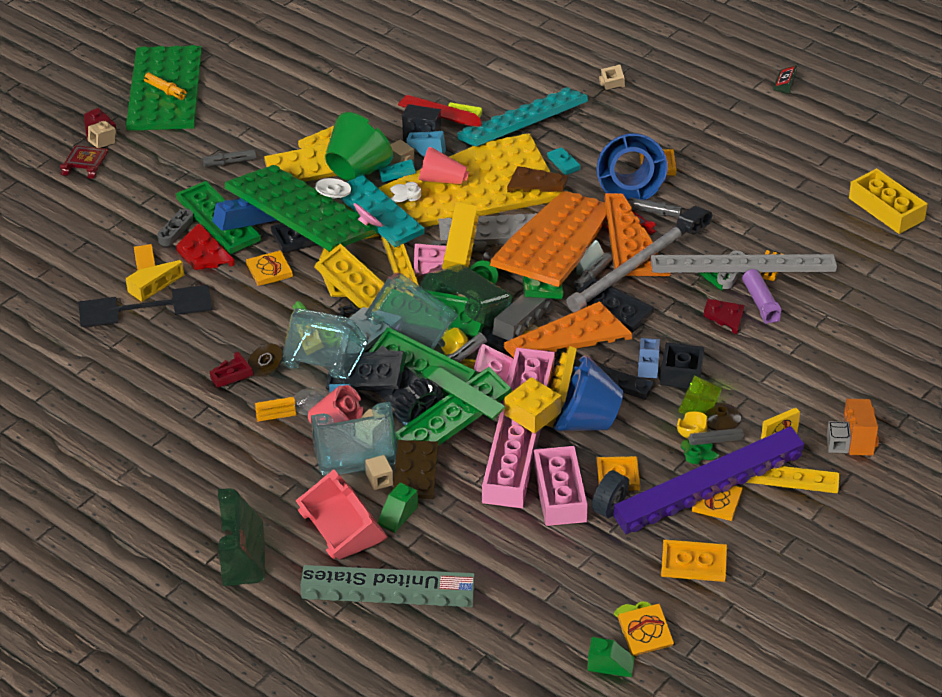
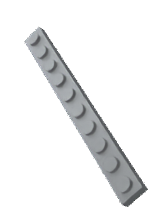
(743, 263)

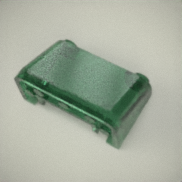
(483, 296)
(243, 551)

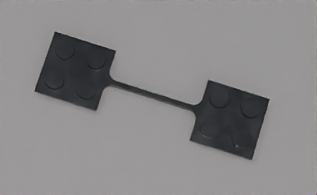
(106, 311)

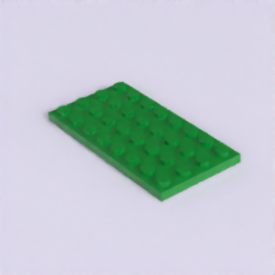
(152, 107)
(301, 207)

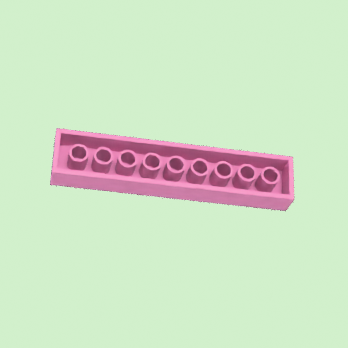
(513, 444)

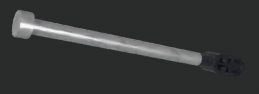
(690, 221)

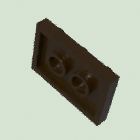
(417, 466)

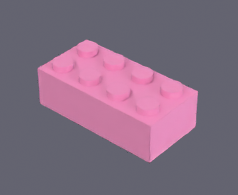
(560, 486)

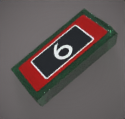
(785, 79)

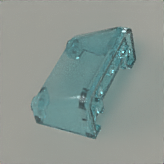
(411, 311)
(323, 341)
(351, 442)

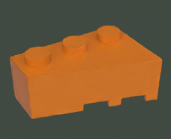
(862, 426)

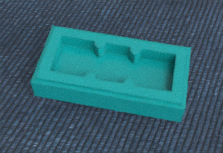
(563, 161)
(397, 170)

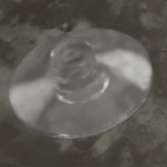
(308, 398)

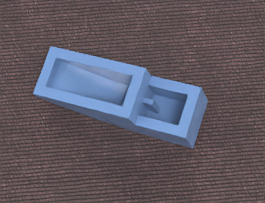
(648, 358)

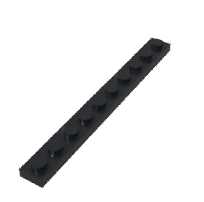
(628, 383)

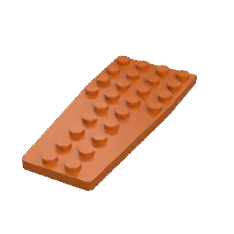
(553, 239)

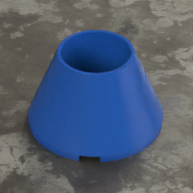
(641, 183)
(590, 399)

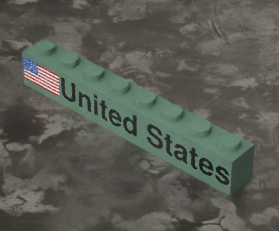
(387, 586)

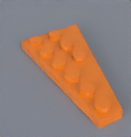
(627, 235)
(575, 330)

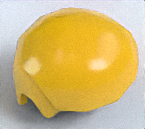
(453, 340)
(692, 423)

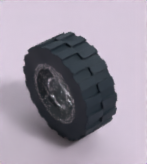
(610, 492)

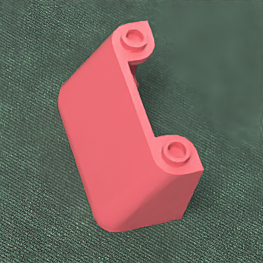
(340, 517)

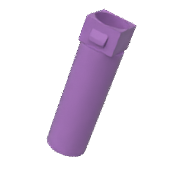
(765, 302)

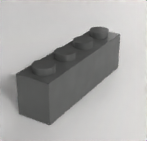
(520, 316)

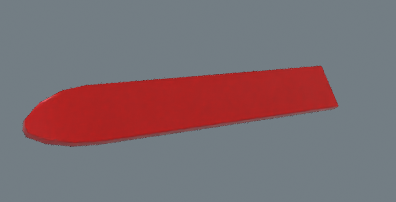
(447, 112)

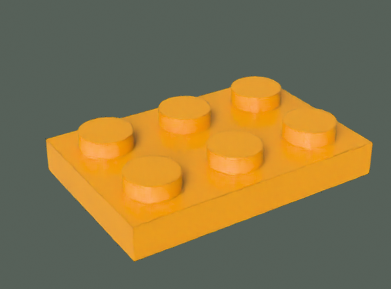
(694, 560)

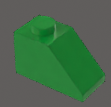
(398, 507)
(609, 658)

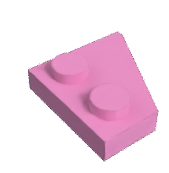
(428, 258)

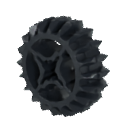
(416, 400)

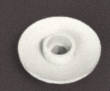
(333, 188)

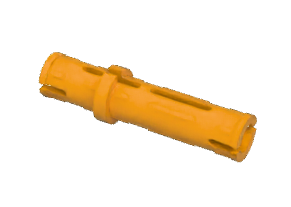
(168, 88)

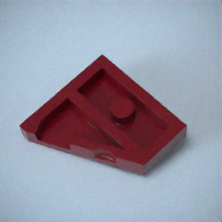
(94, 117)
(724, 313)
(231, 371)

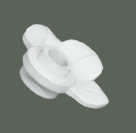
(409, 192)

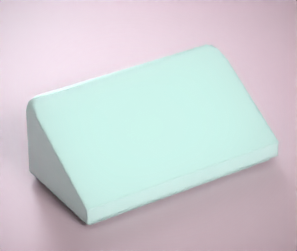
(591, 255)

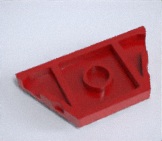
(203, 250)

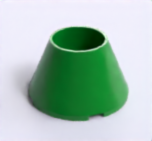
(356, 147)

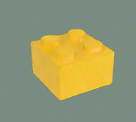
(532, 405)

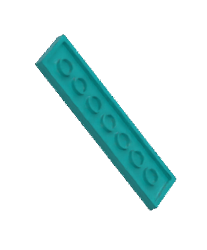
(522, 117)

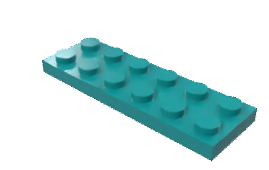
(397, 224)

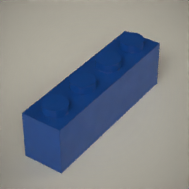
(238, 214)

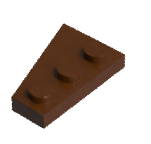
(528, 179)

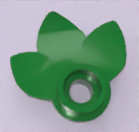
(696, 453)

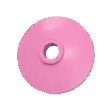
(366, 217)

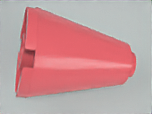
(442, 169)
(340, 404)

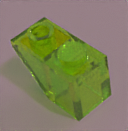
(699, 396)

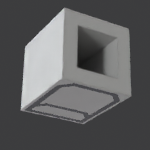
(838, 437)

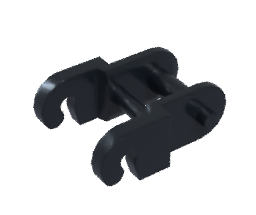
(352, 306)

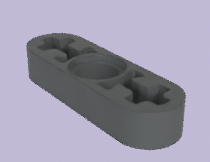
(169, 235)

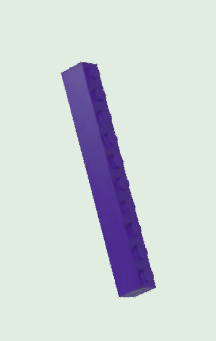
(708, 480)

